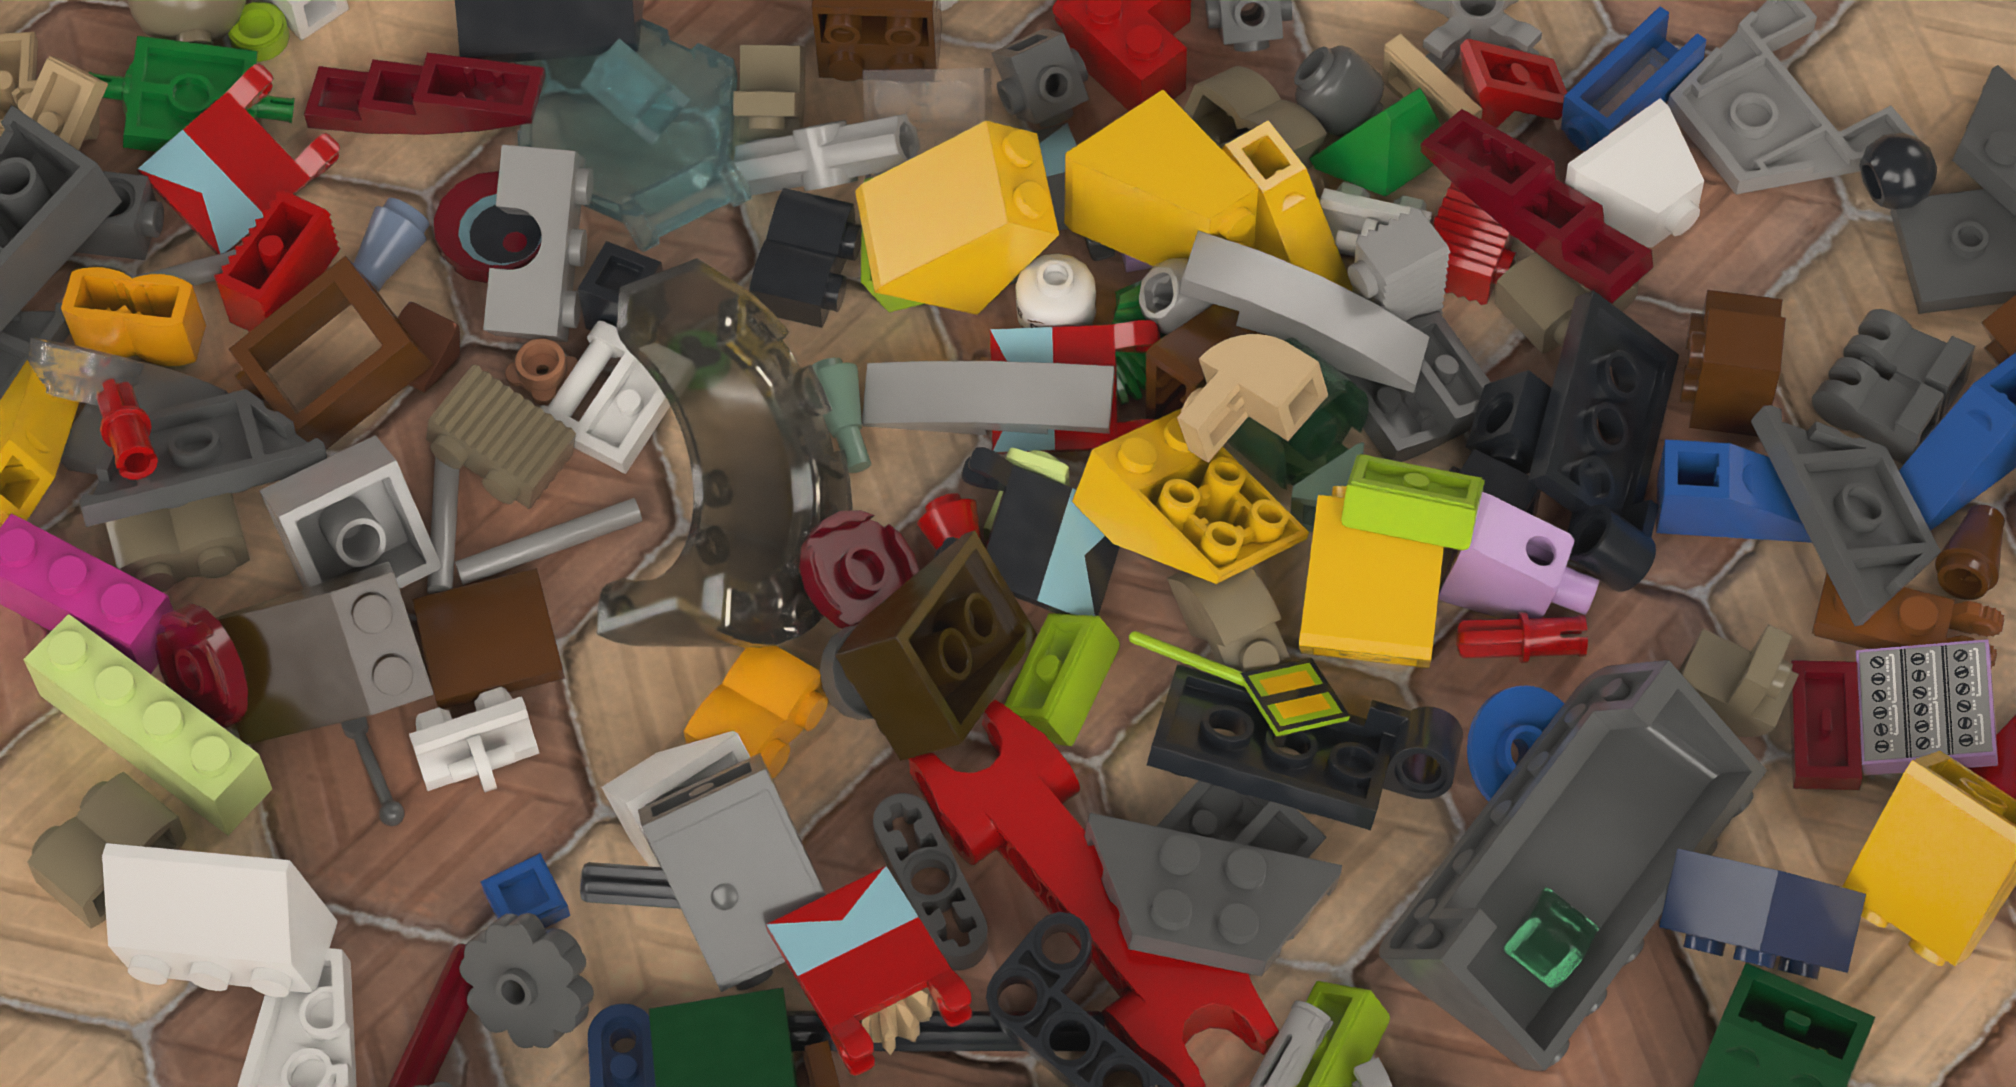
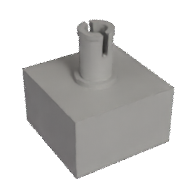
(351, 517)

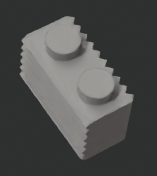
(1402, 266)

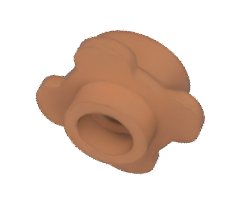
(533, 357)

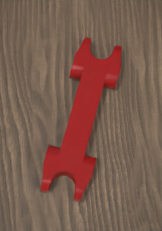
(1022, 815)

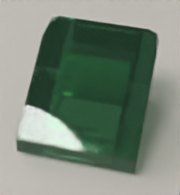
(1551, 938)

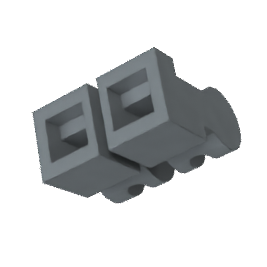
(1893, 383)

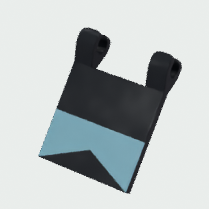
(1041, 538)

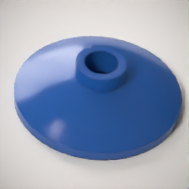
(1506, 718)

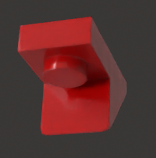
(1510, 81)

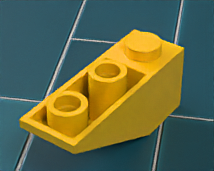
(1288, 209)
(31, 442)

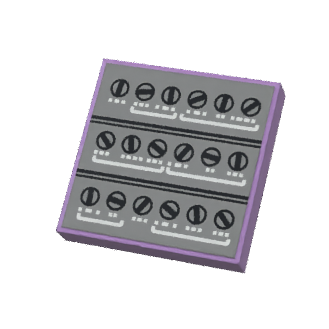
(1926, 703)

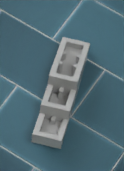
(1301, 305)
(988, 396)

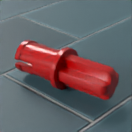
(126, 430)
(1521, 637)

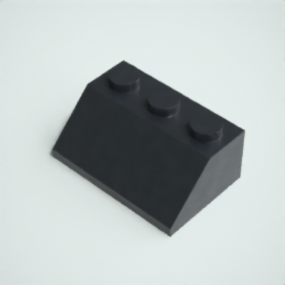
(545, 28)

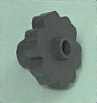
(526, 980)

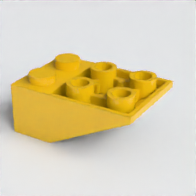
(1179, 508)

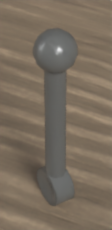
(391, 812)

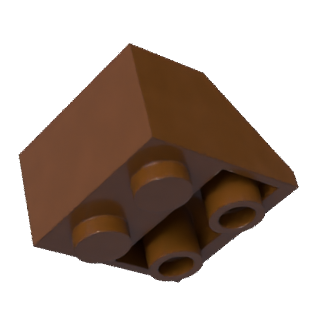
(875, 36)

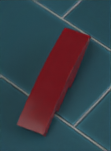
(428, 99)
(1528, 201)

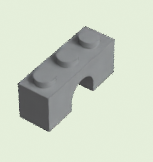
(540, 296)

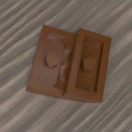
(488, 638)

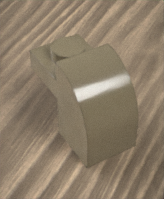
(770, 91)
(1233, 618)
(1742, 684)

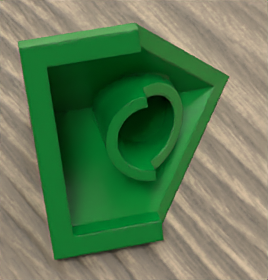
(1384, 149)

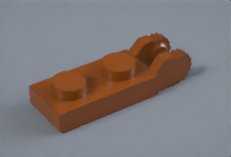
(1906, 620)

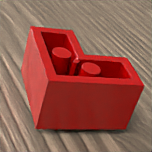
(1130, 45)

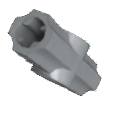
(826, 154)

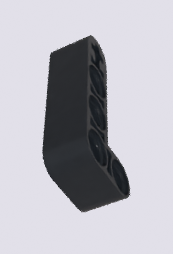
(1056, 1011)

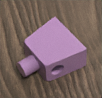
(1515, 566)

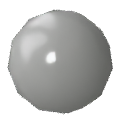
(1161, 297)

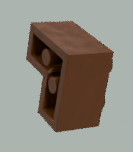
(1732, 360)

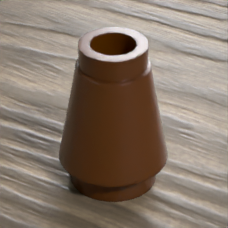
(1972, 554)

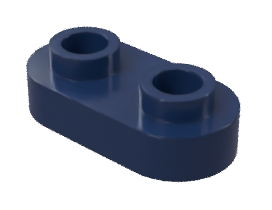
(614, 1068)

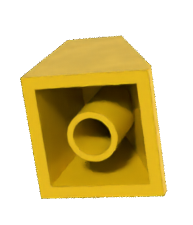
(1154, 184)
(958, 218)
(1368, 592)
(1939, 859)

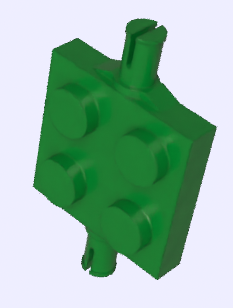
(175, 84)

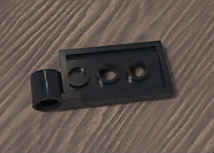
(1598, 478)
(1338, 765)

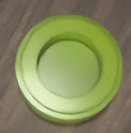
(261, 30)

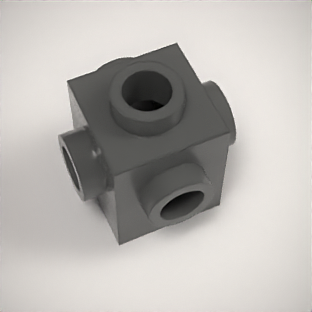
(1250, 28)
(1041, 78)

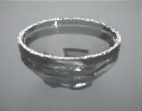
(79, 371)

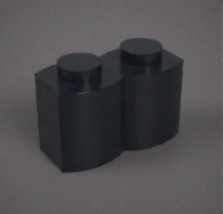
(804, 257)

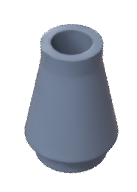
(390, 240)

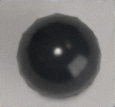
(1898, 171)

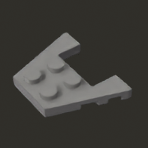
(1757, 117)

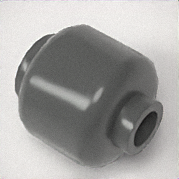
(1339, 89)

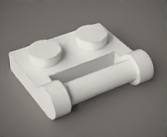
(622, 411)

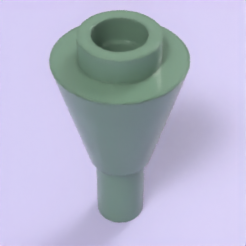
(844, 421)

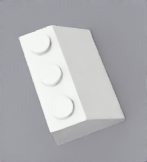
(214, 919)

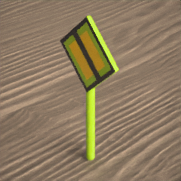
(1288, 694)

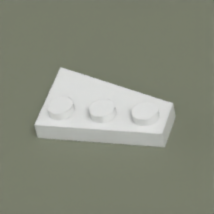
(306, 1035)

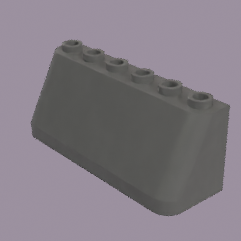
(1598, 820)

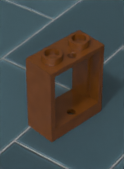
(359, 391)

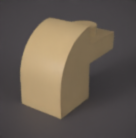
(1251, 379)

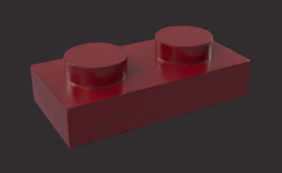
(1825, 726)

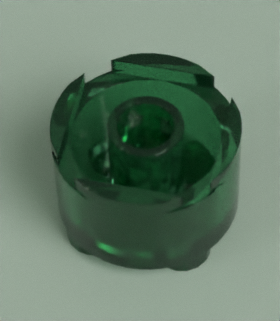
(1316, 440)

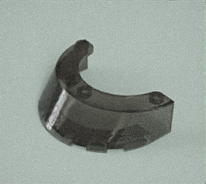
(755, 461)

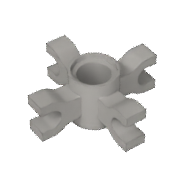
(1488, 26)

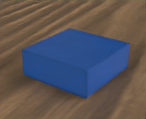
(526, 889)

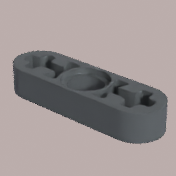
(933, 853)

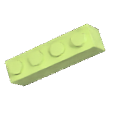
(148, 724)

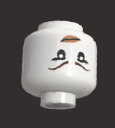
(1055, 293)

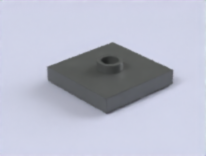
(1958, 250)

